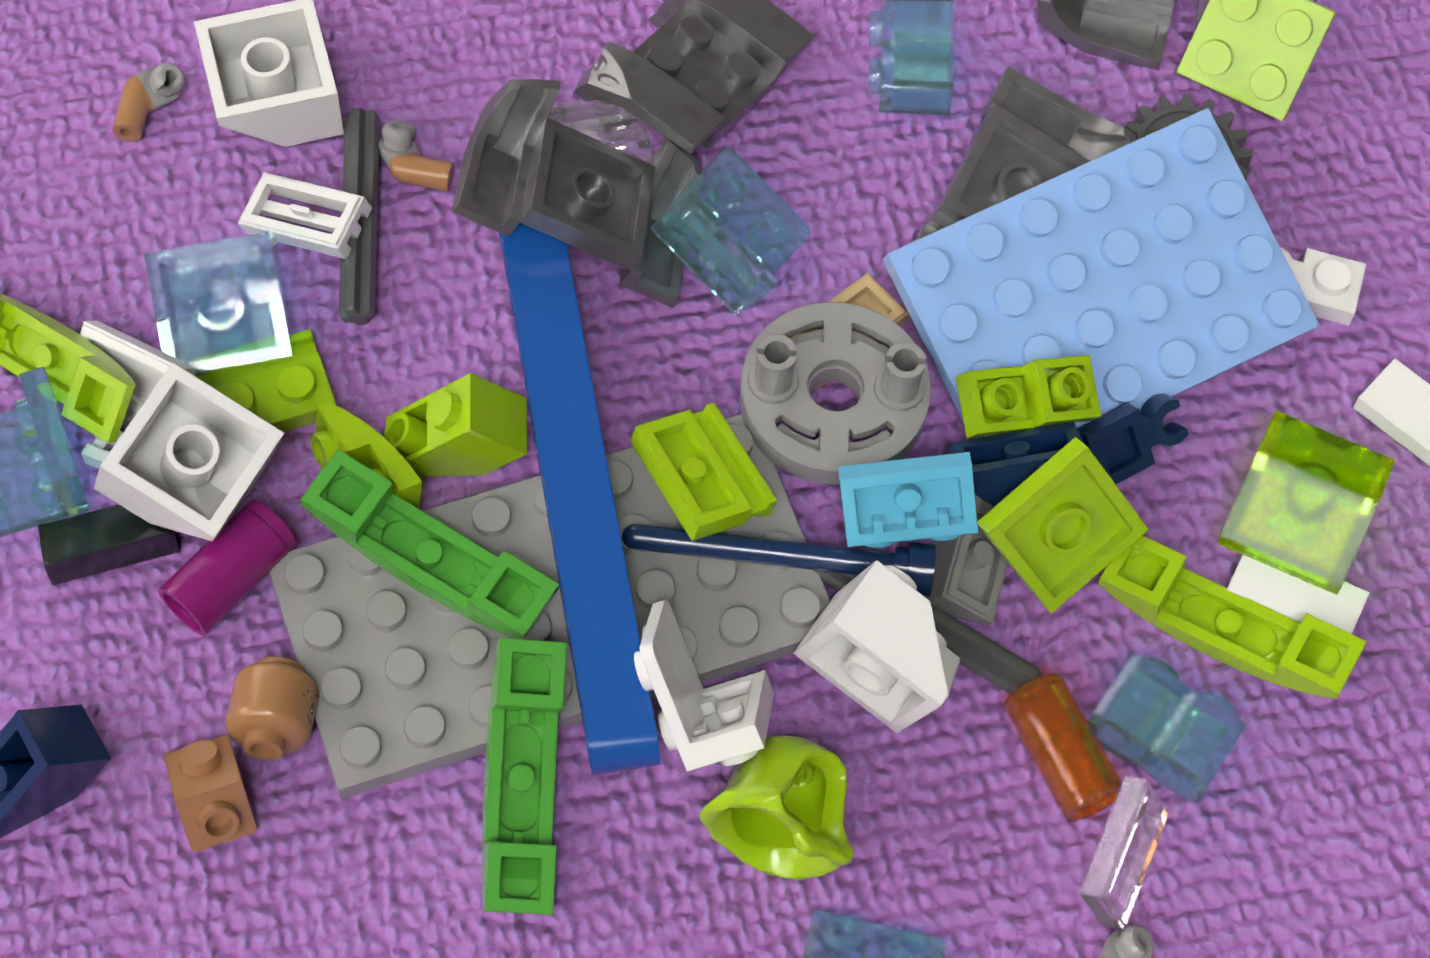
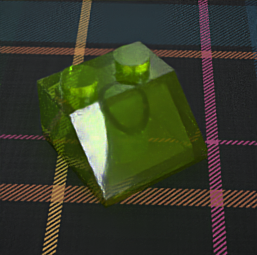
(1306, 502)

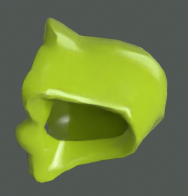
(784, 810)

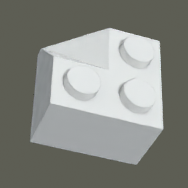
(271, 73)
(187, 457)
(882, 647)

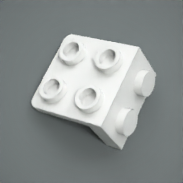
(706, 724)

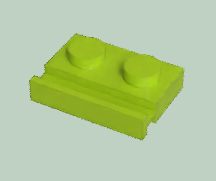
(281, 389)
(702, 471)

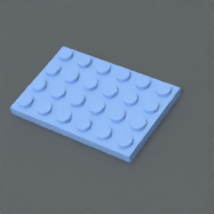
(1129, 259)

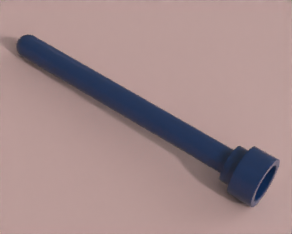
(915, 561)

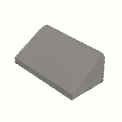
(968, 574)

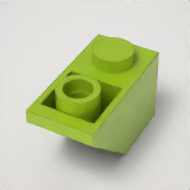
(461, 429)

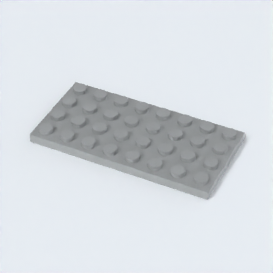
(413, 679)

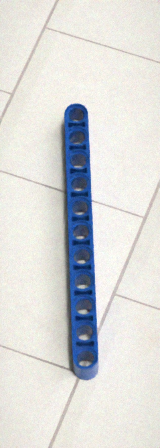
(579, 504)

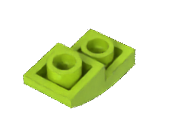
(1028, 396)
(357, 439)

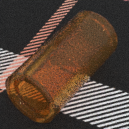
(1063, 747)

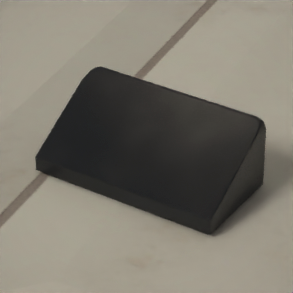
(101, 543)

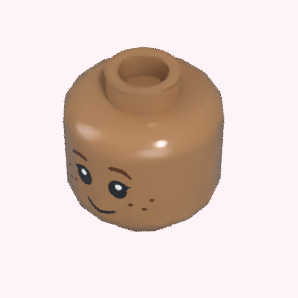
(272, 707)

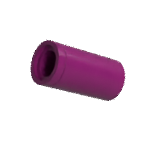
(227, 567)

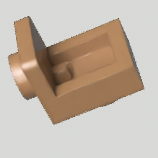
(209, 793)

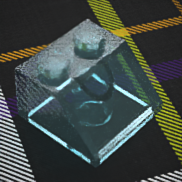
(221, 302)

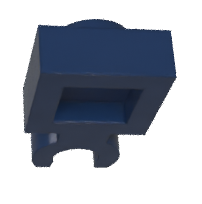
(1125, 436)

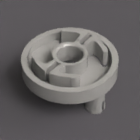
(885, 377)

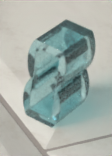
(914, 56)
(1166, 727)

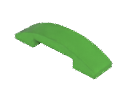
(425, 552)
(521, 777)

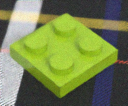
(1257, 50)
(1063, 525)

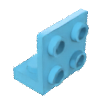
(908, 500)

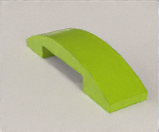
(80, 373)
(1228, 627)

